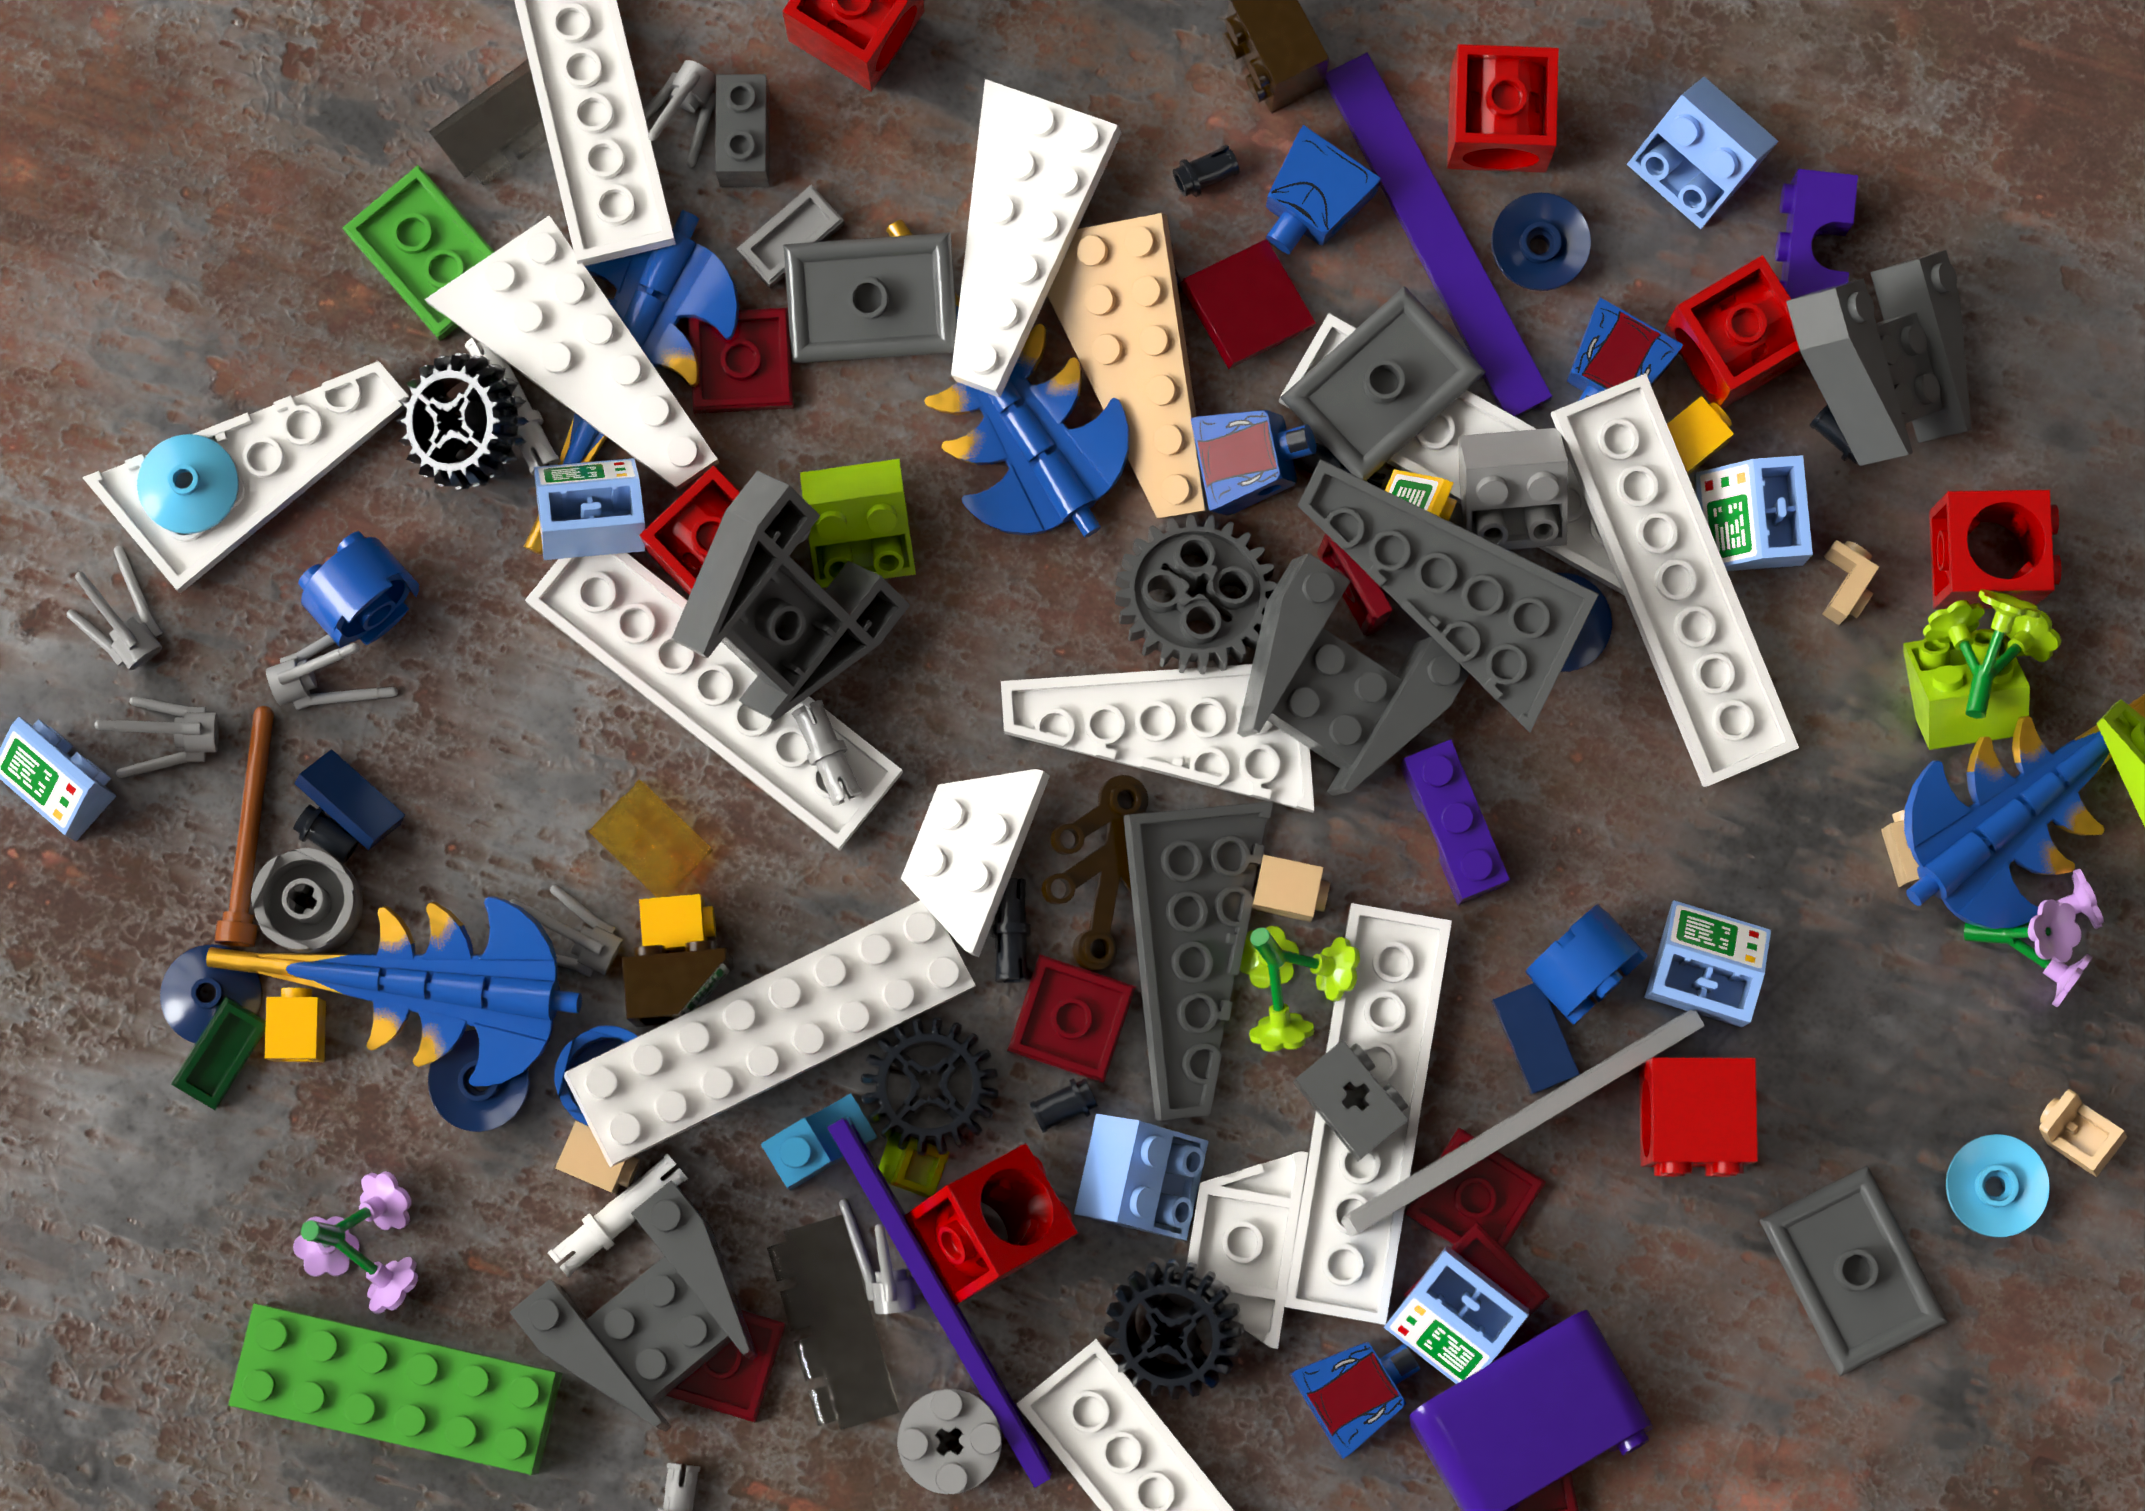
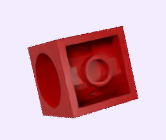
(852, 35)
(1502, 108)
(1736, 333)
(2024, 513)
(688, 526)
(1698, 1115)
(963, 1245)

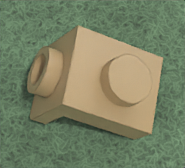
(1852, 593)
(2080, 1133)

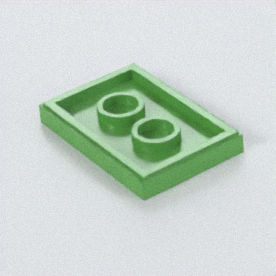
(418, 243)

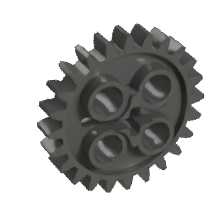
(1166, 623)

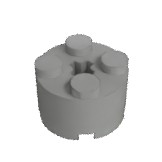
(307, 873)
(919, 1441)

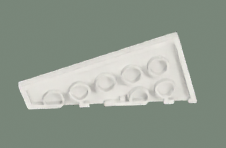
(1027, 201)
(567, 339)
(276, 460)
(1166, 726)

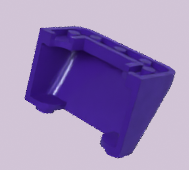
(1531, 1418)

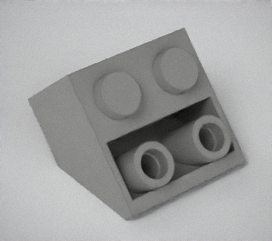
(1515, 487)

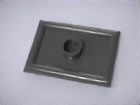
(870, 298)
(1383, 384)
(1853, 1271)

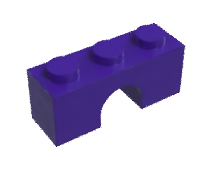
(1814, 206)
(1456, 821)

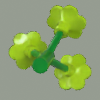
(2020, 620)
(1269, 962)

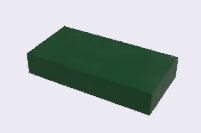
(220, 1053)

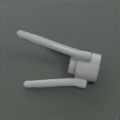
(688, 90)
(133, 641)
(295, 677)
(193, 730)
(593, 946)
(891, 1288)

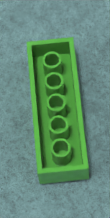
(395, 1389)

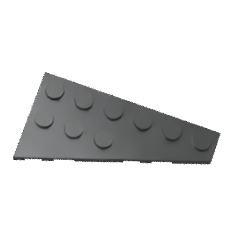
(1476, 599)
(1191, 921)

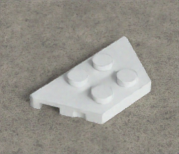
(971, 850)
(1247, 1238)

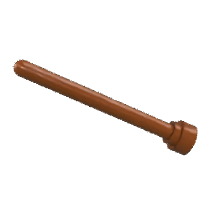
(237, 924)

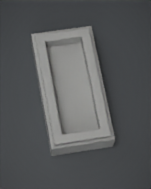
(801, 221)

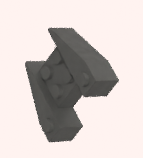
(1889, 369)
(773, 610)
(1332, 692)
(655, 1326)

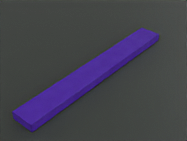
(1437, 236)
(941, 1303)

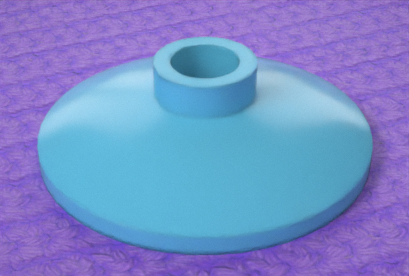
(200, 504)
(2022, 1179)

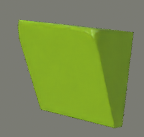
(912, 1171)

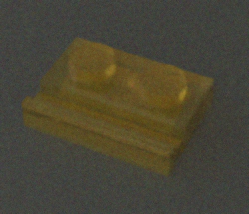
(650, 840)

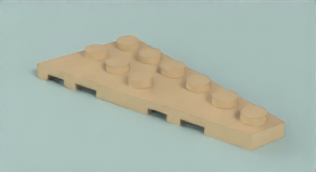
(1128, 333)

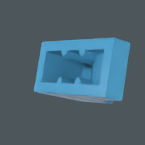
(808, 1145)

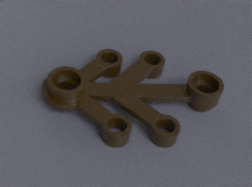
(1108, 861)

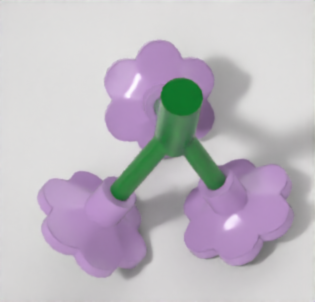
(2053, 935)
(329, 1245)

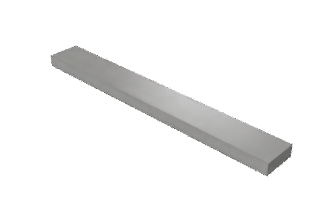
(1521, 1122)

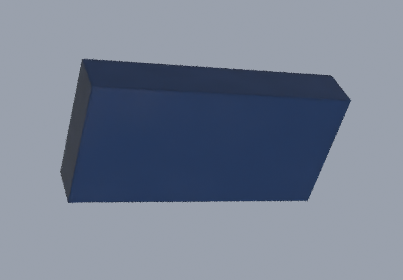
(349, 799)
(1535, 1038)

